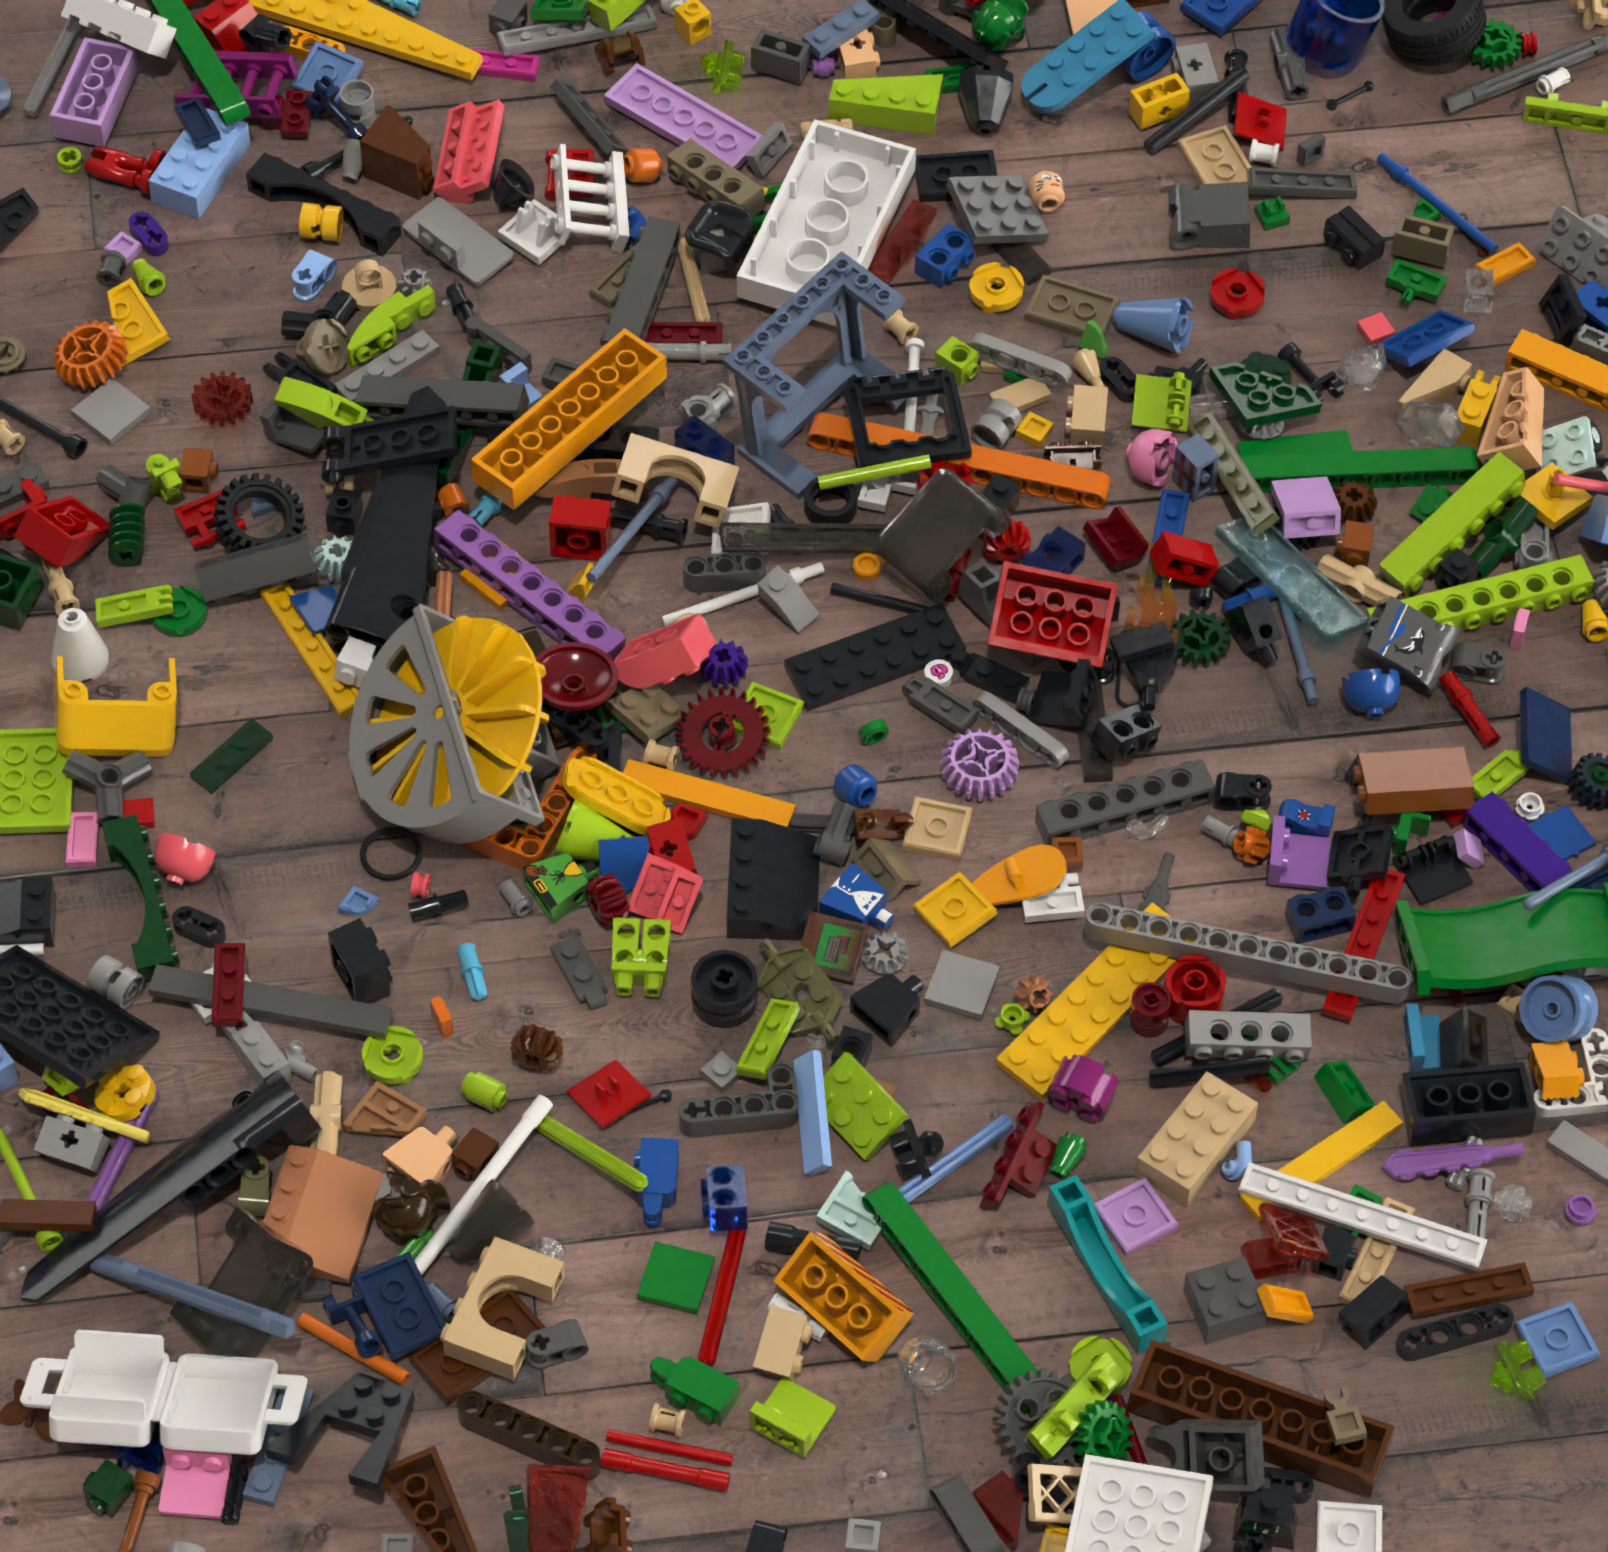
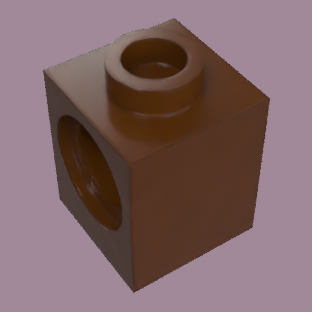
(473, 1154)

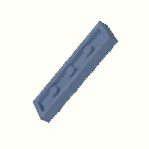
(268, 1474)

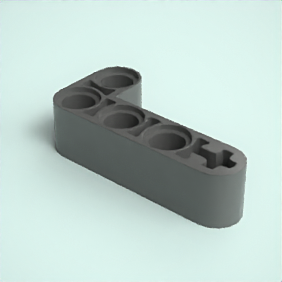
(693, 1111)

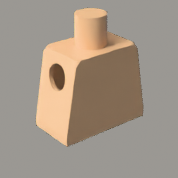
(422, 1155)

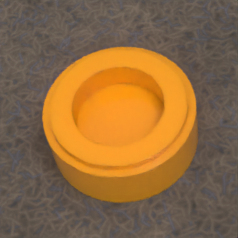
(866, 567)

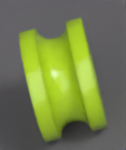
(68, 154)

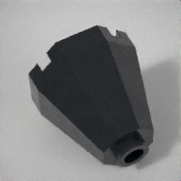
(985, 96)

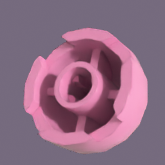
(1151, 456)

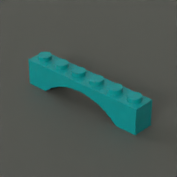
(1128, 1302)

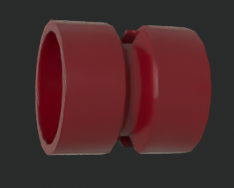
(1150, 1010)

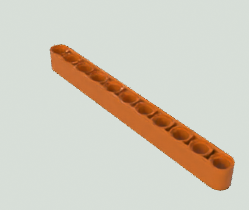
(1035, 475)

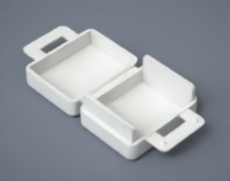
(124, 1384)

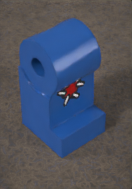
(1307, 819)

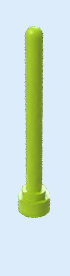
(45, 1239)

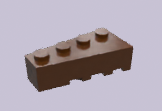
(428, 1501)

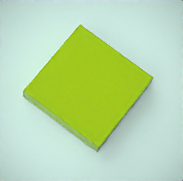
(779, 707)

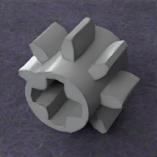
(412, 281)

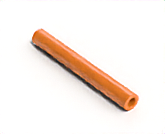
(347, 1346)

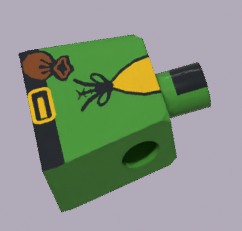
(558, 884)

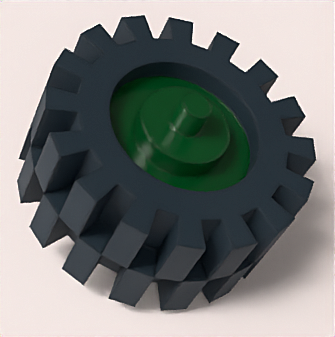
(1591, 780)

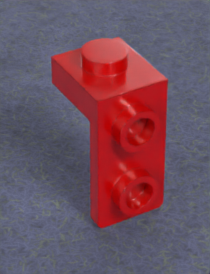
(32, 496)

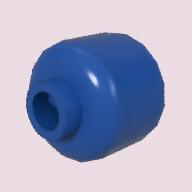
(855, 786)

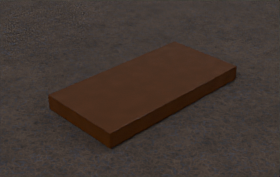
(453, 1377)

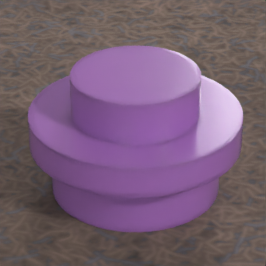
(1580, 1209)

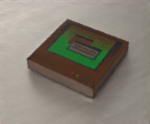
(835, 945)

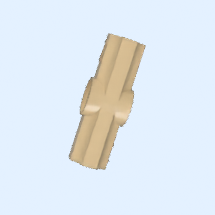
(1356, 582)
(327, 1111)

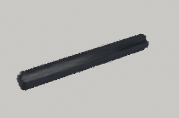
(1196, 110)
(1176, 1047)

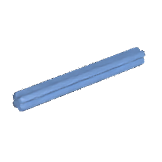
(957, 1157)

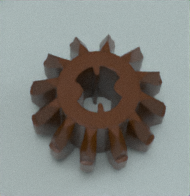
(1355, 501)
(536, 1048)

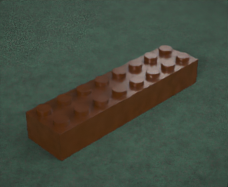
(1294, 1425)

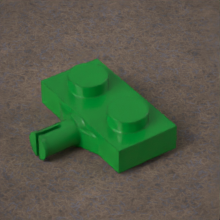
(1415, 282)

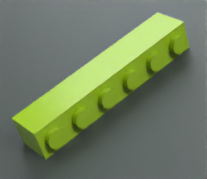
(1452, 524)

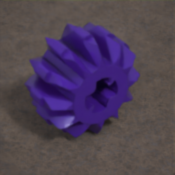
(724, 664)

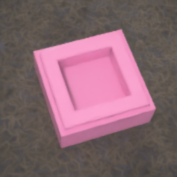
(1519, 628)

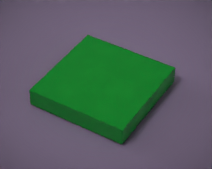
(676, 1278)

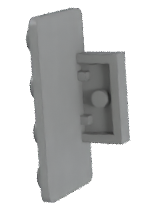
(458, 241)
(1578, 245)

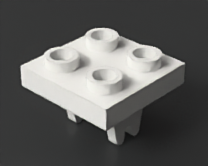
(532, 232)

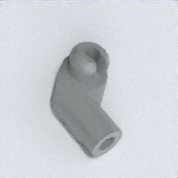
(296, 1057)

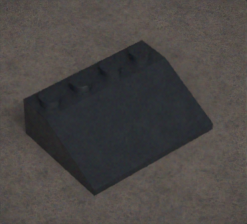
(770, 881)

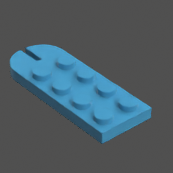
(1085, 58)

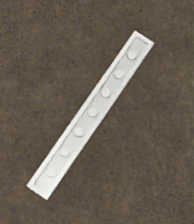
(1363, 1216)

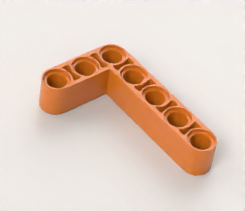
(531, 839)

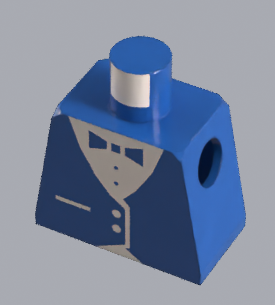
(857, 899)

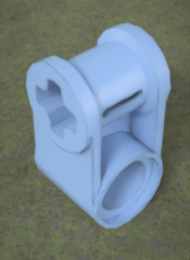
(312, 275)

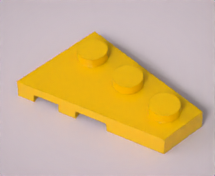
(135, 320)

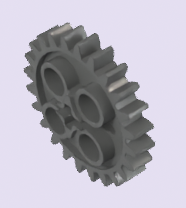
(1035, 1393)

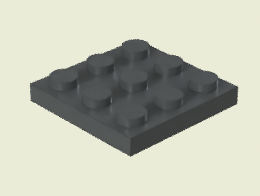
(997, 209)

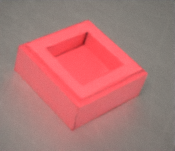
(1375, 328)

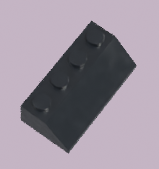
(1467, 1103)

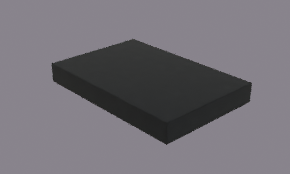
(935, 169)

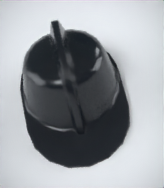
(512, 184)

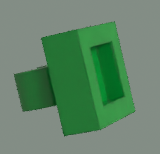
(1272, 214)

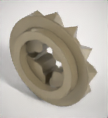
(15, 352)

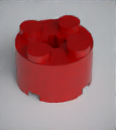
(1194, 985)

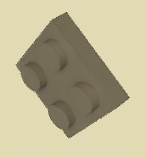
(646, 711)

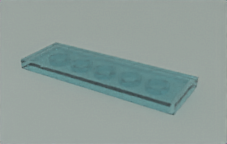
(1293, 579)

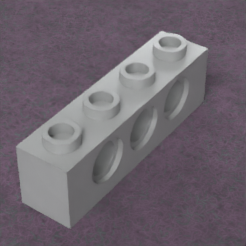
(1261, 1026)

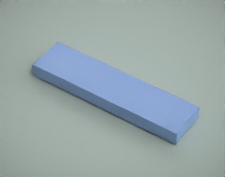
(812, 1113)

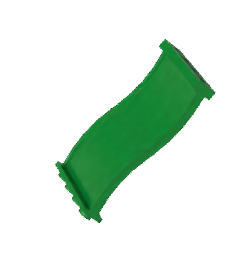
(1503, 939)

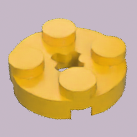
(996, 300)
(113, 1085)

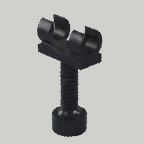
(1334, 384)

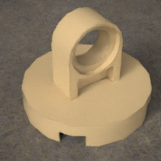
(369, 284)

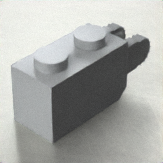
(258, 1051)

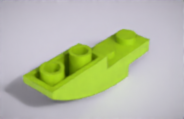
(380, 327)
(318, 404)

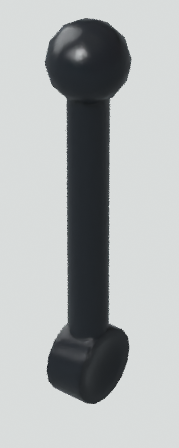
(1332, 104)
(664, 1096)

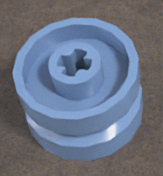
(1558, 1008)

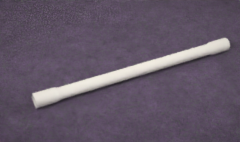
(529, 1121)

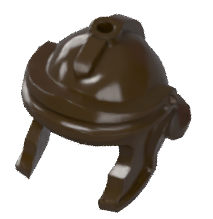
(410, 1205)

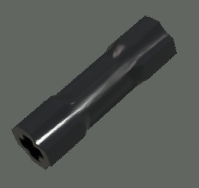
(788, 1238)

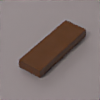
(47, 1215)

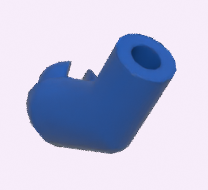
(635, 221)

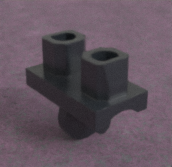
(912, 1150)

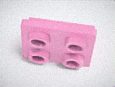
(194, 1483)

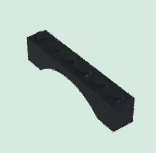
(280, 181)

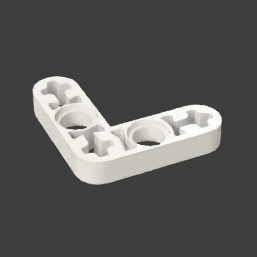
(1592, 1089)

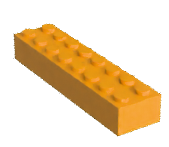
(569, 419)

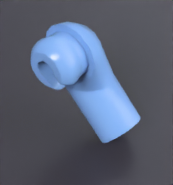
(1237, 1167)

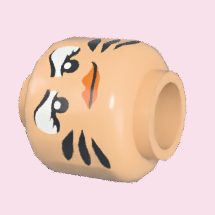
(1046, 191)

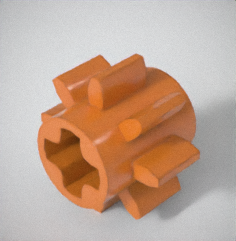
(1251, 845)

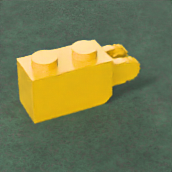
(1476, 408)

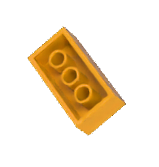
(843, 1297)

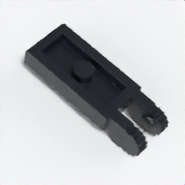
(296, 370)

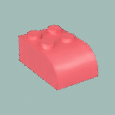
(665, 653)

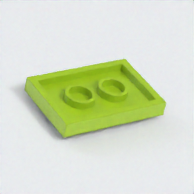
(860, 1107)

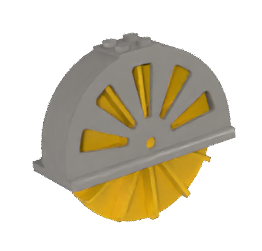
(452, 728)

